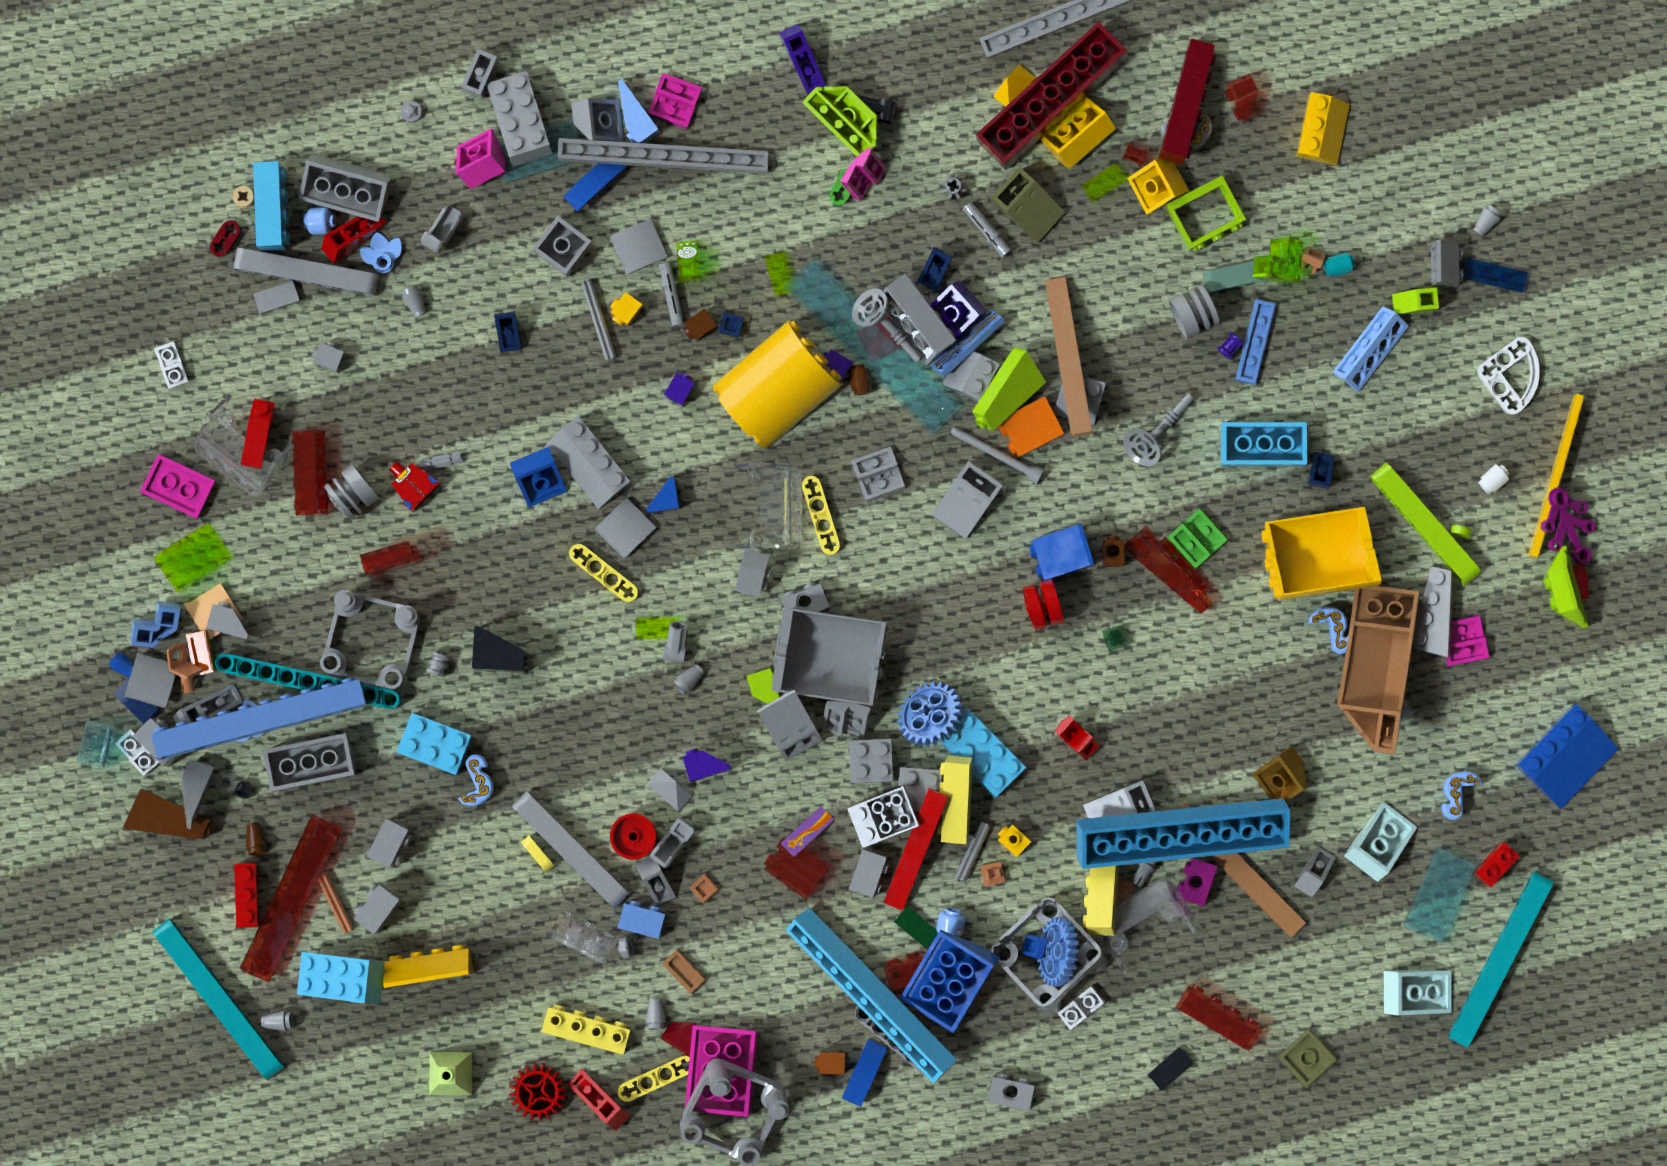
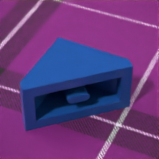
(665, 499)

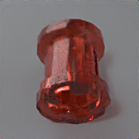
(1135, 154)

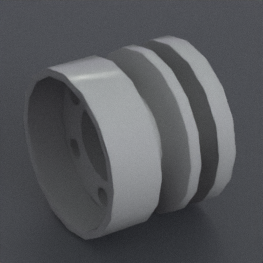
(1195, 311)
(351, 492)

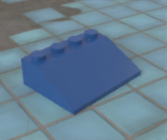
(1567, 756)
(949, 979)

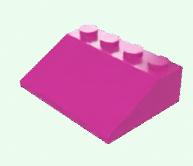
(733, 1046)

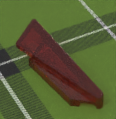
(1170, 567)

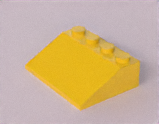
(427, 967)

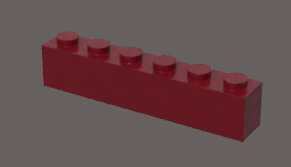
(1186, 102)

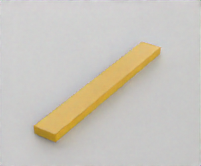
(1557, 471)

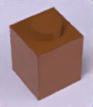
(830, 1062)

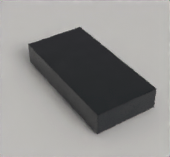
(1170, 1068)

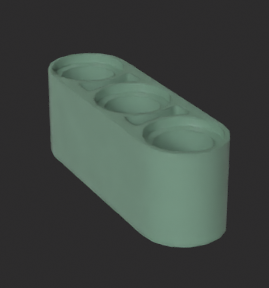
(1229, 277)

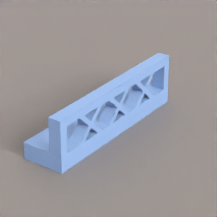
(1368, 345)

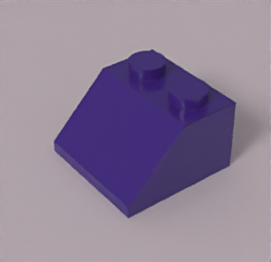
(703, 765)

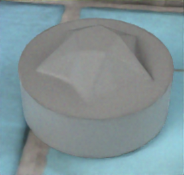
(411, 111)
(626, 948)

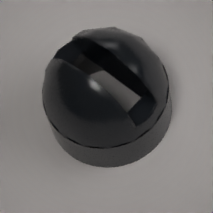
(243, 789)

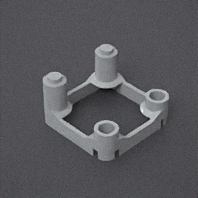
(348, 605)
(1045, 995)
(718, 1076)

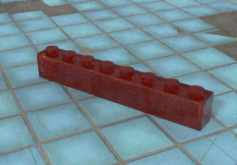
(290, 898)

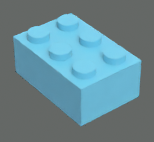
(434, 744)

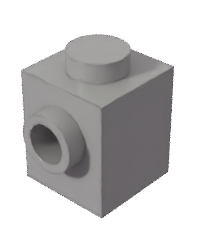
(328, 356)

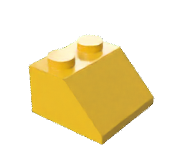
(1157, 184)

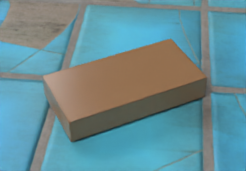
(684, 971)

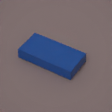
(1034, 946)

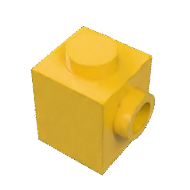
(625, 309)
(1013, 840)

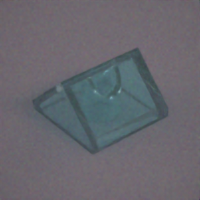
(97, 744)

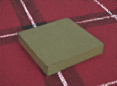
(1307, 1058)

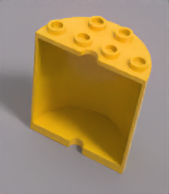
(776, 385)
(1320, 554)

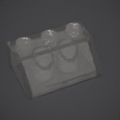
(583, 938)

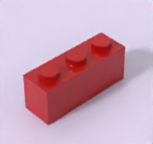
(247, 895)

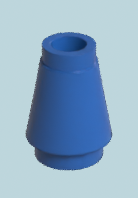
(122, 664)

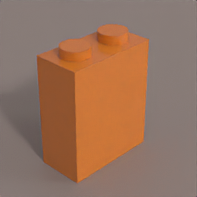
(1030, 427)

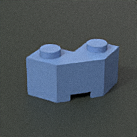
(150, 633)

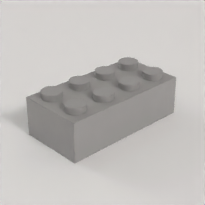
(519, 118)
(309, 762)

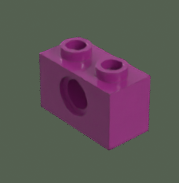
(1205, 872)

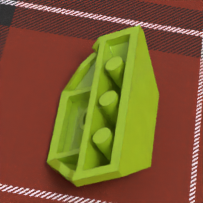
(844, 116)
(1564, 590)

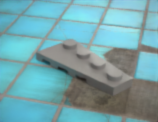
(1435, 614)

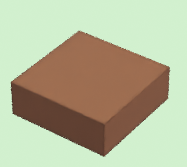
(704, 888)

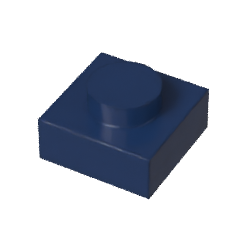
(731, 325)

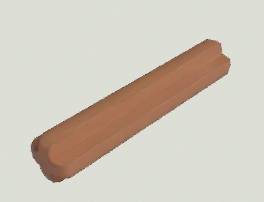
(335, 903)

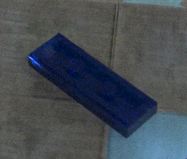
(1494, 275)

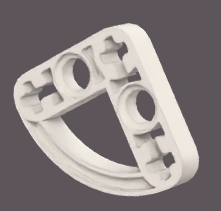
(1497, 376)

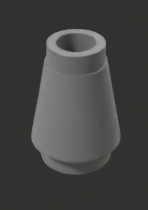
(1487, 219)
(414, 300)
(687, 680)
(655, 1015)
(278, 1021)

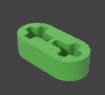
(836, 188)

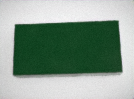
(916, 927)

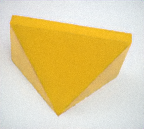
(1013, 85)

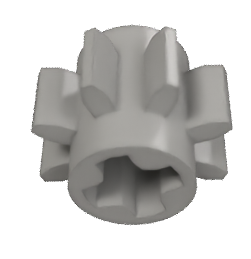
(949, 182)

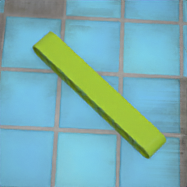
(1425, 524)

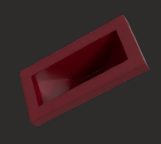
(679, 1036)

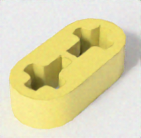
(537, 853)

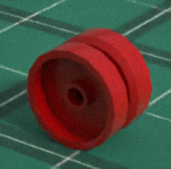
(1042, 605)
(645, 839)

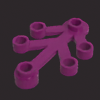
(1567, 524)

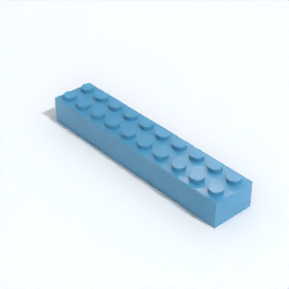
(1182, 833)

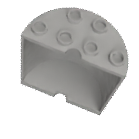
(829, 656)

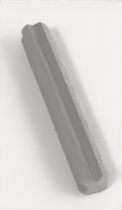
(598, 320)

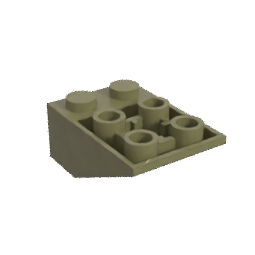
(1027, 205)

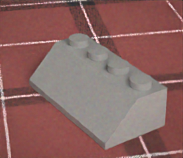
(344, 187)
(916, 319)
(588, 462)

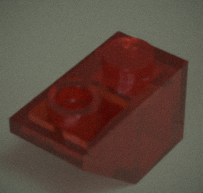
(1243, 95)

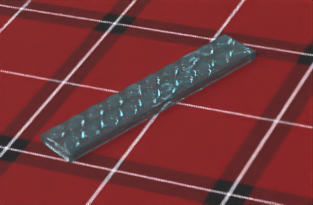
(873, 347)

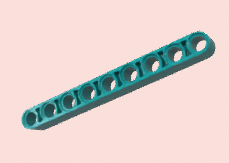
(298, 677)
(1500, 959)
(216, 998)

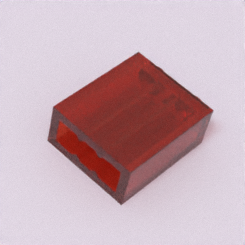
(389, 559)
(797, 872)

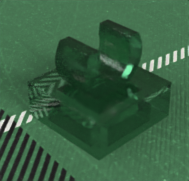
(1115, 638)

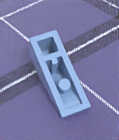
(637, 121)

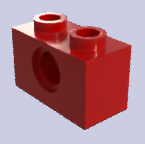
(1496, 864)

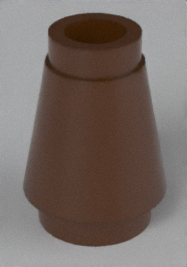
(254, 840)

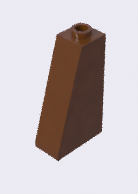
(162, 816)

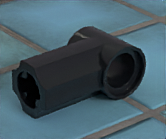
(883, 108)

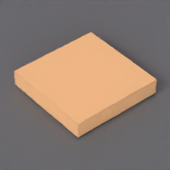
(201, 607)

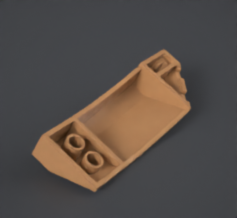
(1378, 663)

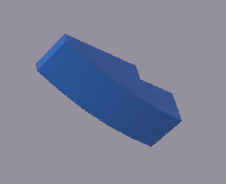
(593, 184)
(864, 1073)

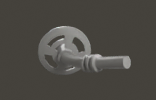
(878, 314)
(1147, 441)

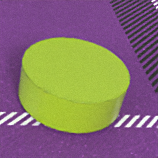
(1461, 531)

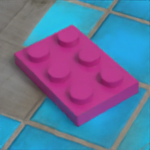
(177, 486)

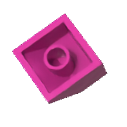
(480, 159)

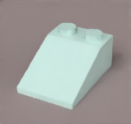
(1380, 842)
(1417, 992)

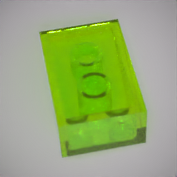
(192, 558)

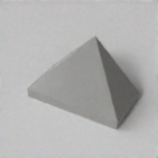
(669, 790)

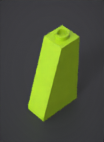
(1008, 390)

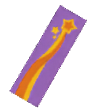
(807, 831)

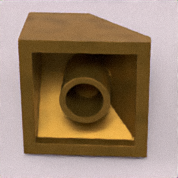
(1282, 775)

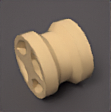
(246, 200)

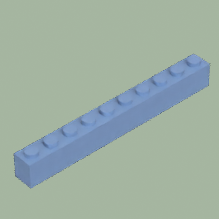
(259, 719)

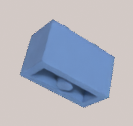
(642, 920)

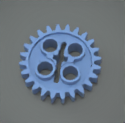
(935, 717)
(1059, 951)

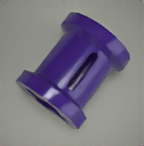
(1230, 346)

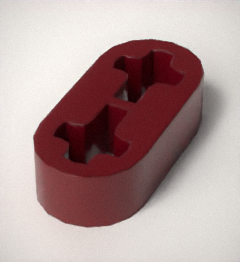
(220, 236)

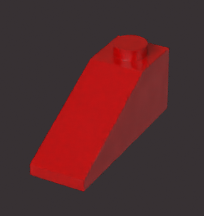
(349, 237)
(258, 433)
(598, 1100)

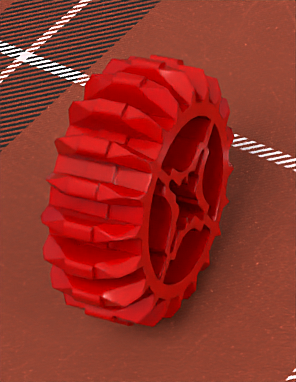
(546, 1076)

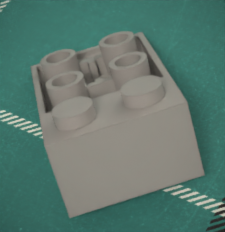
(967, 499)
(789, 725)
(1124, 801)
(883, 816)

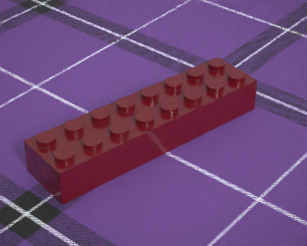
(1052, 95)

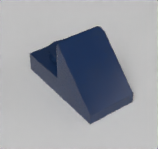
(935, 268)
(507, 331)
(1321, 470)

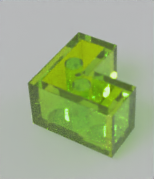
(1283, 262)

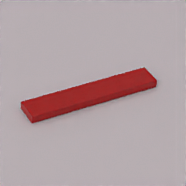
(915, 849)

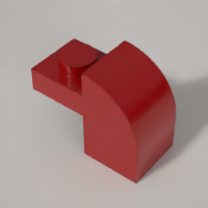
(1077, 738)

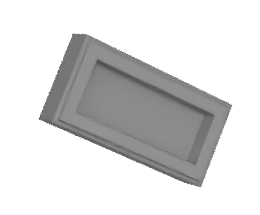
(276, 297)

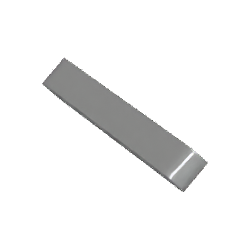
(306, 272)
(570, 849)

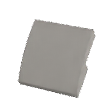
(638, 246)
(878, 474)
(625, 528)
(150, 681)
(846, 716)

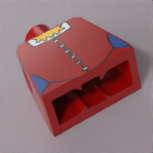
(412, 484)

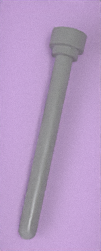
(1033, 473)

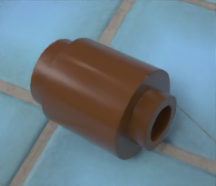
(860, 380)

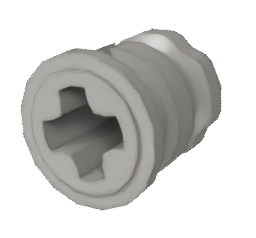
(438, 664)

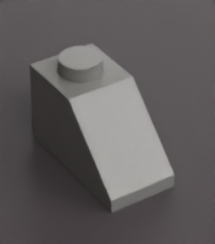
(226, 621)
(1315, 871)
(655, 881)

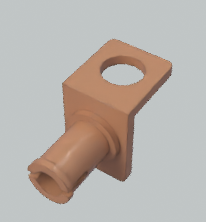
(183, 668)

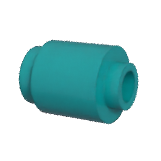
(1339, 265)

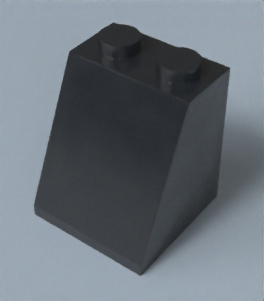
(497, 654)

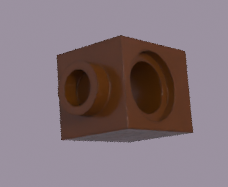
(699, 325)
(1108, 561)

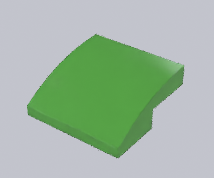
(1197, 538)

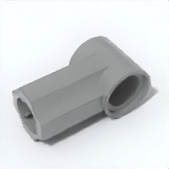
(675, 645)

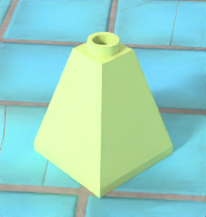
(460, 1068)

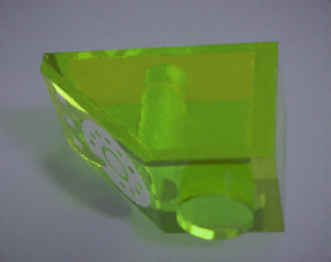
(688, 262)

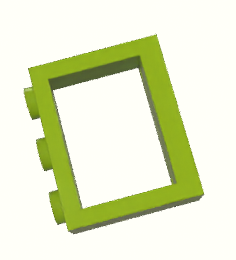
(1217, 234)

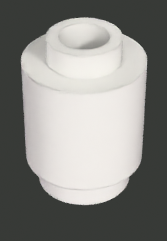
(1494, 479)

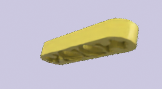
(824, 514)
(603, 573)
(655, 1076)

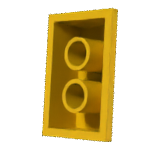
(1322, 128)
(1081, 136)

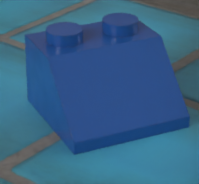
(538, 477)

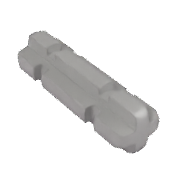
(441, 460)

